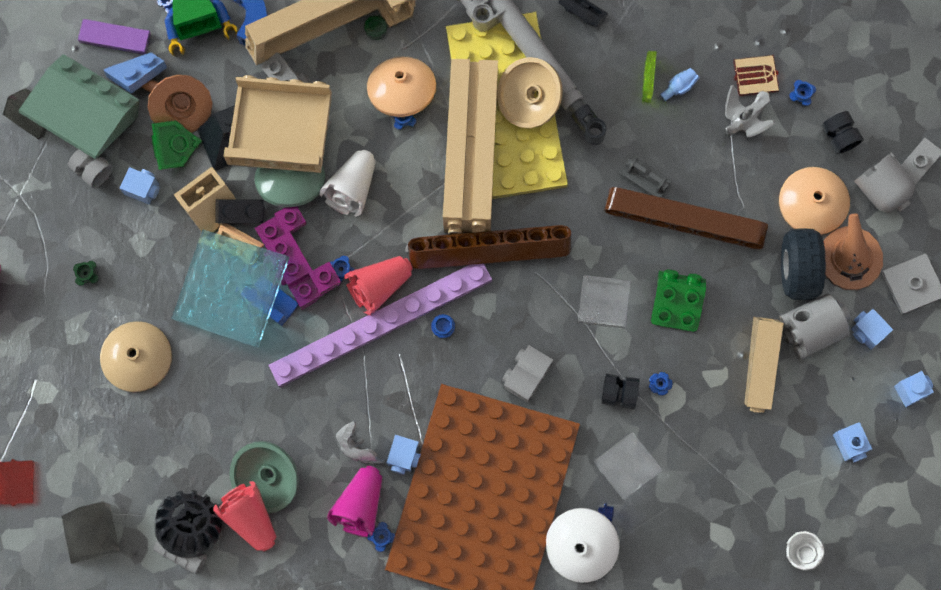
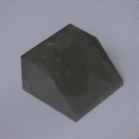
(90, 532)

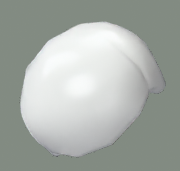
(805, 550)

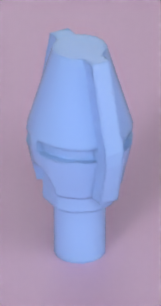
(680, 84)

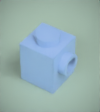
(140, 185)
(870, 328)
(914, 388)
(852, 442)
(403, 455)

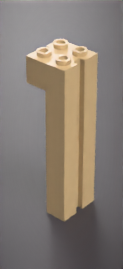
(313, 18)
(470, 146)

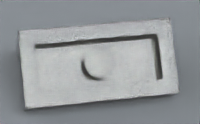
(11, 111)

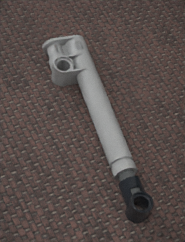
(532, 46)

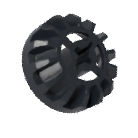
(178, 535)

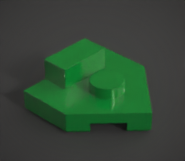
(172, 144)

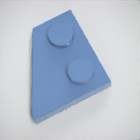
(135, 72)

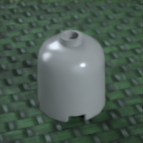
(888, 185)

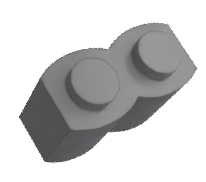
(527, 373)

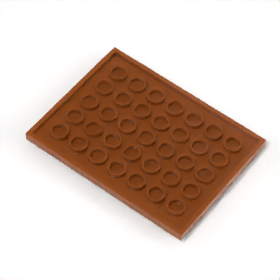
(482, 494)

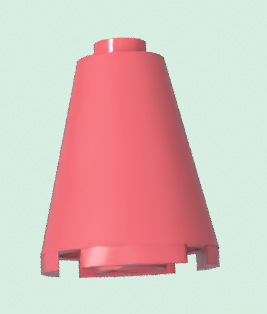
(378, 282)
(247, 516)

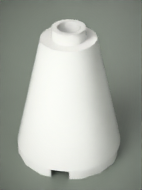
(350, 184)

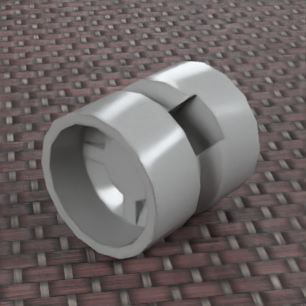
(92, 170)

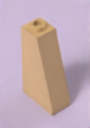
(763, 363)

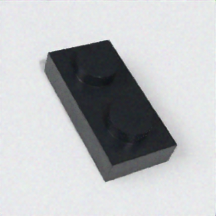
(586, 10)
(239, 211)

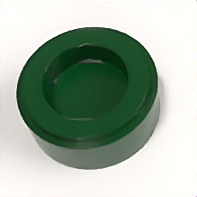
(375, 27)

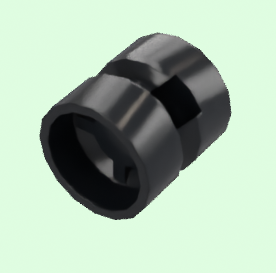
(842, 132)
(620, 391)

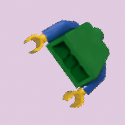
(194, 18)

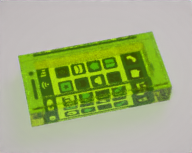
(649, 73)

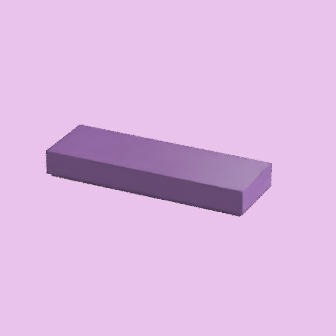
(114, 36)

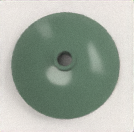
(288, 187)
(253, 464)

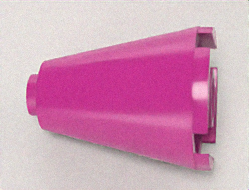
(358, 503)

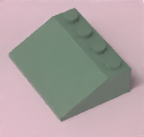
(80, 106)

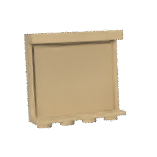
(279, 124)

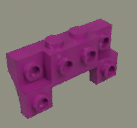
(304, 283)

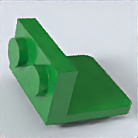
(678, 300)

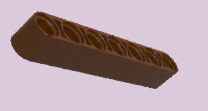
(686, 218)
(489, 247)

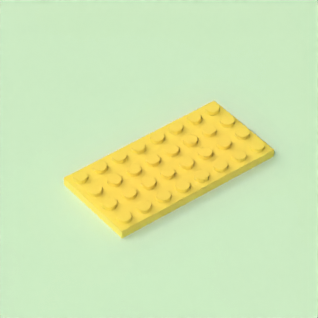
(523, 157)

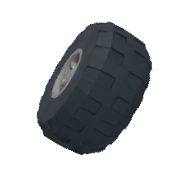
(803, 264)

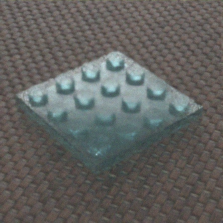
(230, 288)

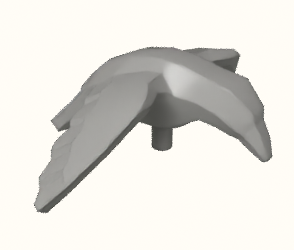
(746, 118)
(350, 447)

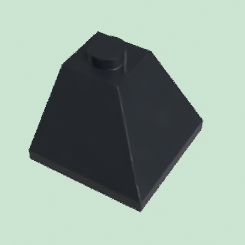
(216, 136)

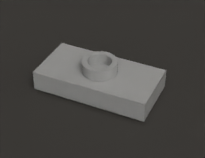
(921, 160)

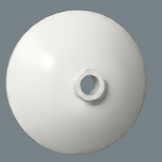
(597, 537)

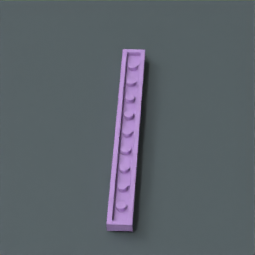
(379, 323)

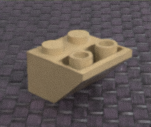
(200, 198)

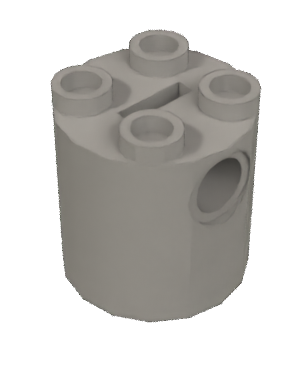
(816, 325)

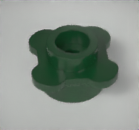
(79, 270)

